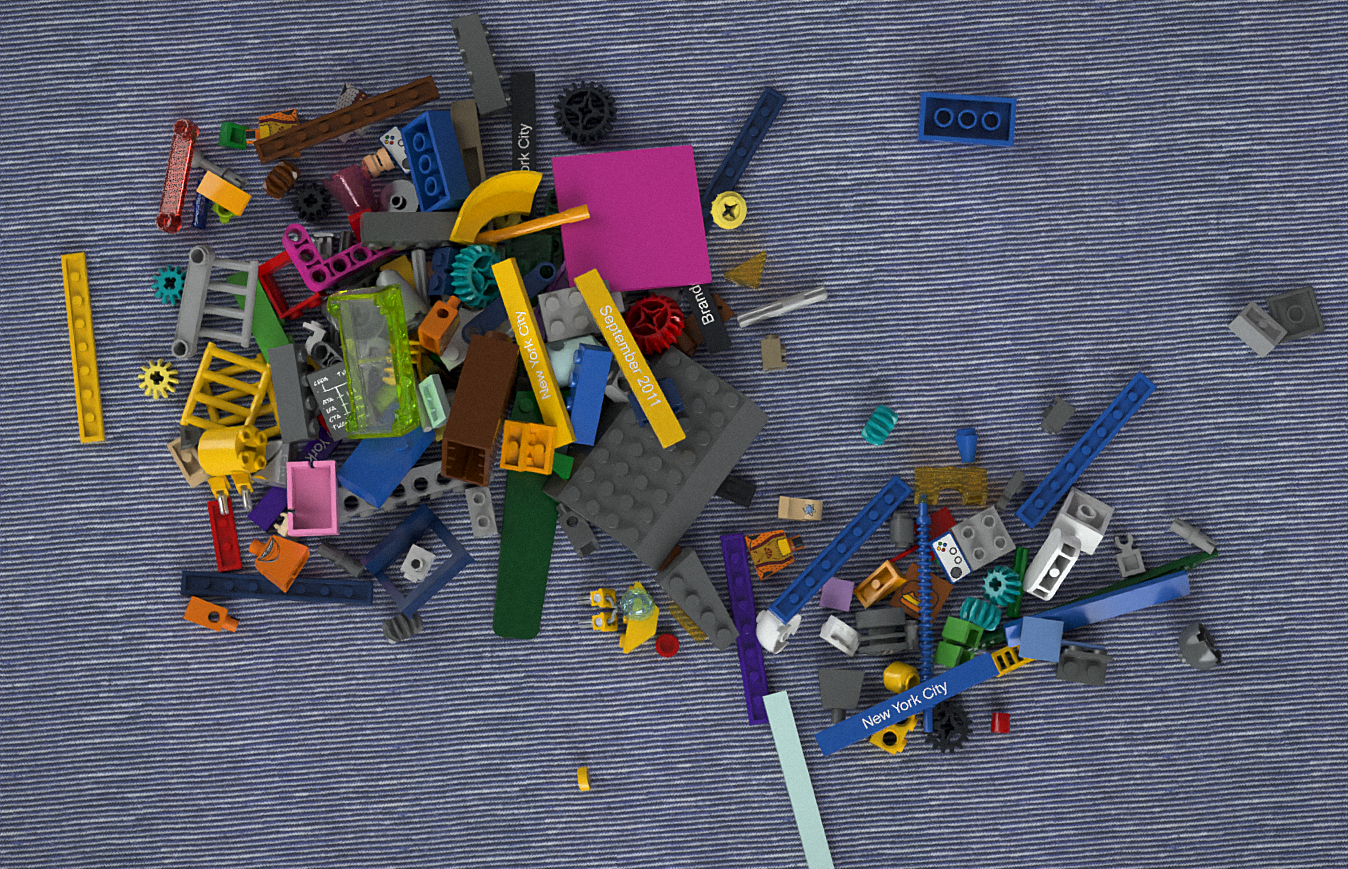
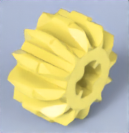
(152, 387)

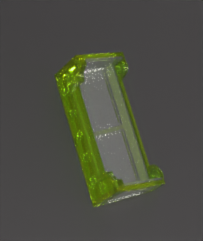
(376, 361)

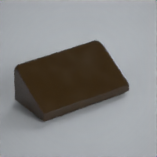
(430, 366)

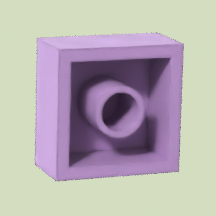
(837, 594)

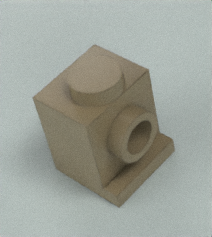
(772, 353)

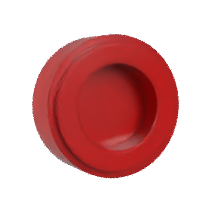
(667, 645)

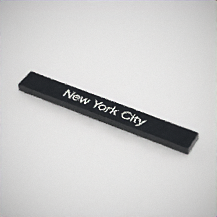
(524, 129)

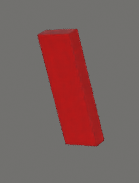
(225, 537)

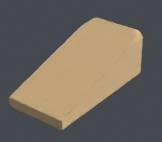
(188, 463)

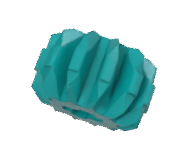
(162, 284)
(879, 425)
(1001, 585)
(980, 613)

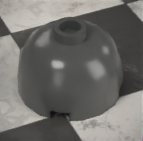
(1198, 647)

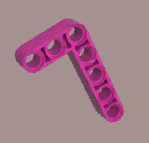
(325, 268)

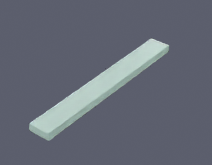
(797, 781)

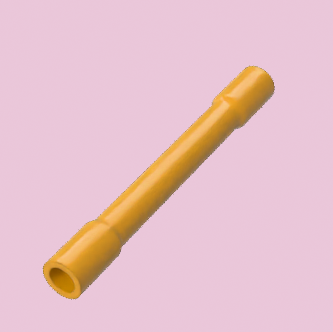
(568, 216)

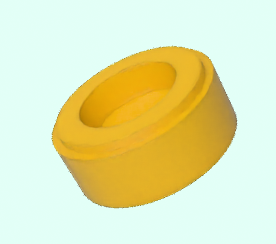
(584, 778)

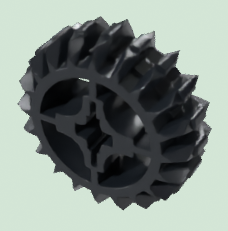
(575, 110)

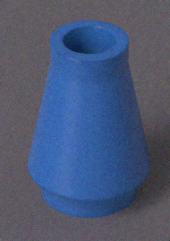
(966, 443)

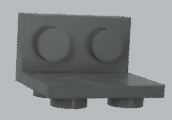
(1083, 666)

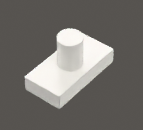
(840, 635)

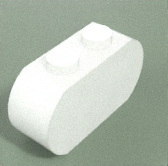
(1051, 564)

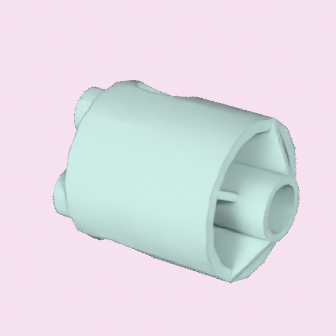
(561, 355)

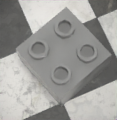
(982, 538)

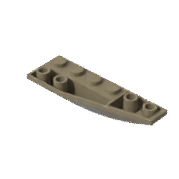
(467, 132)

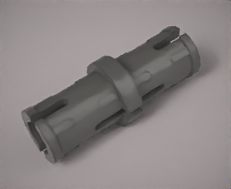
(340, 559)

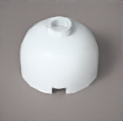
(773, 633)

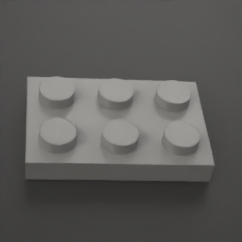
(566, 313)

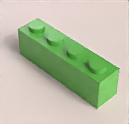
(266, 324)

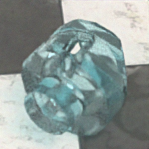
(637, 604)

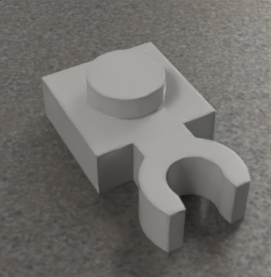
(1129, 560)

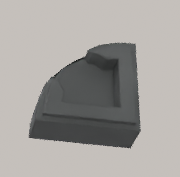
(190, 436)

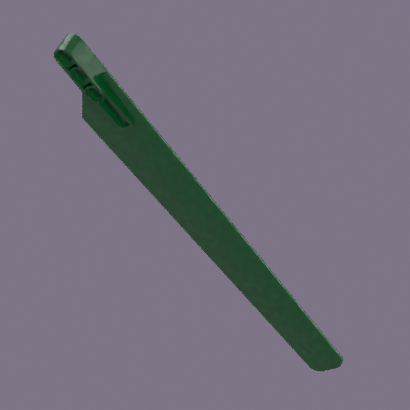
(526, 525)

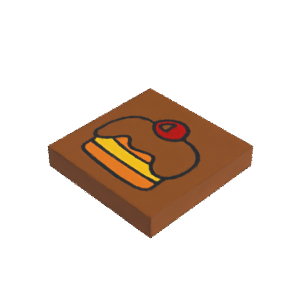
(907, 594)

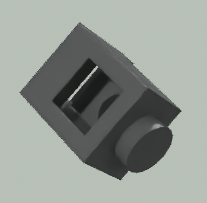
(1056, 416)

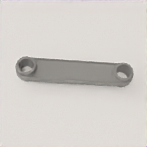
(193, 301)

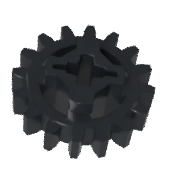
(957, 729)

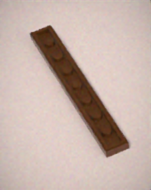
(346, 120)

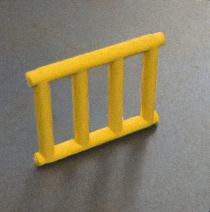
(203, 373)
(235, 394)

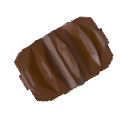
(281, 179)

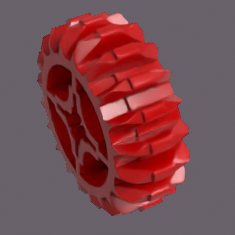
(665, 316)

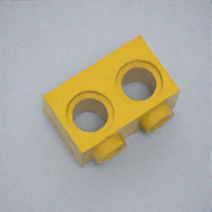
(899, 731)

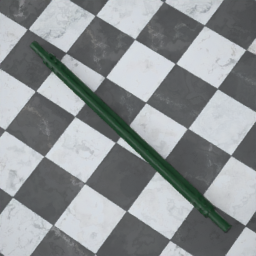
(1185, 563)

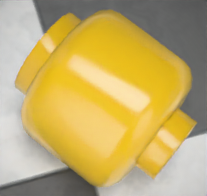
(900, 677)

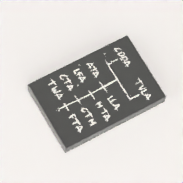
(332, 396)

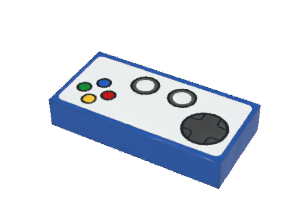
(394, 146)
(950, 557)

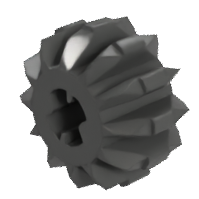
(402, 627)

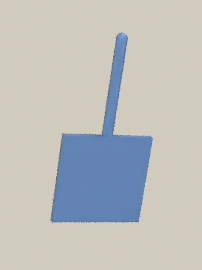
(1043, 639)

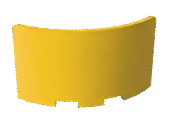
(497, 196)

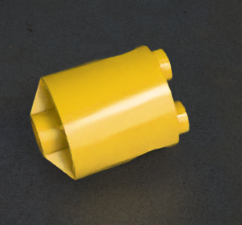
(232, 450)

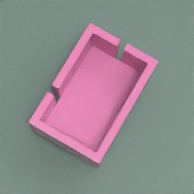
(313, 497)

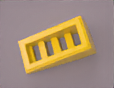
(1008, 667)

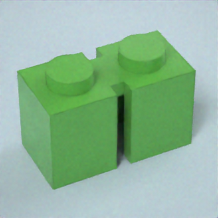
(957, 632)

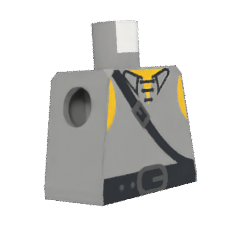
(276, 470)

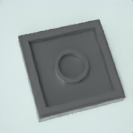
(1296, 313)

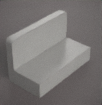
(1257, 329)

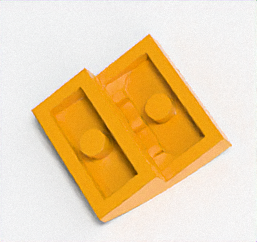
(528, 446)

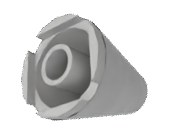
(414, 307)

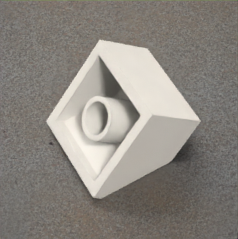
(1083, 518)

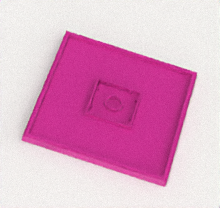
(642, 220)

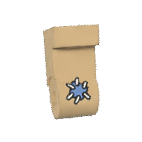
(799, 509)

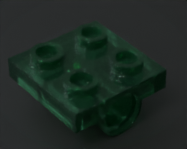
(531, 251)

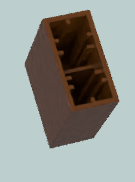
(480, 408)

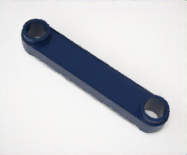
(496, 312)

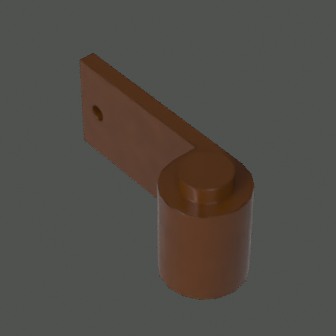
(691, 334)

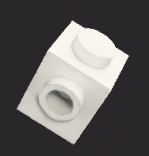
(417, 563)

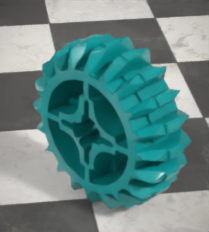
(475, 277)

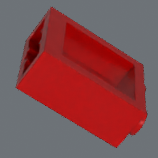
(284, 311)

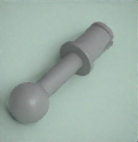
(226, 173)

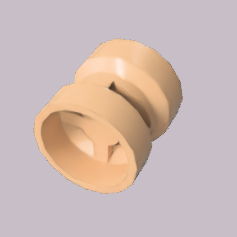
(373, 164)

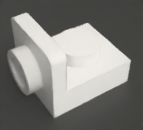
(319, 335)

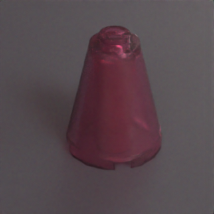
(352, 188)

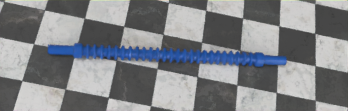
(923, 521)

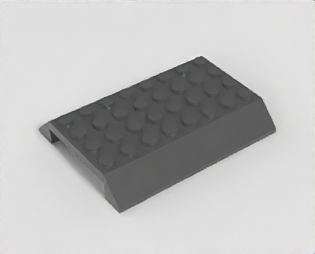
(652, 493)

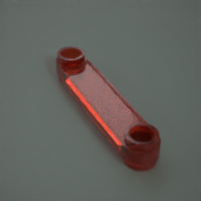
(177, 176)

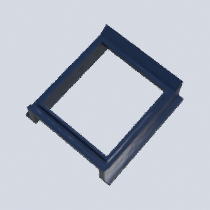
(401, 540)

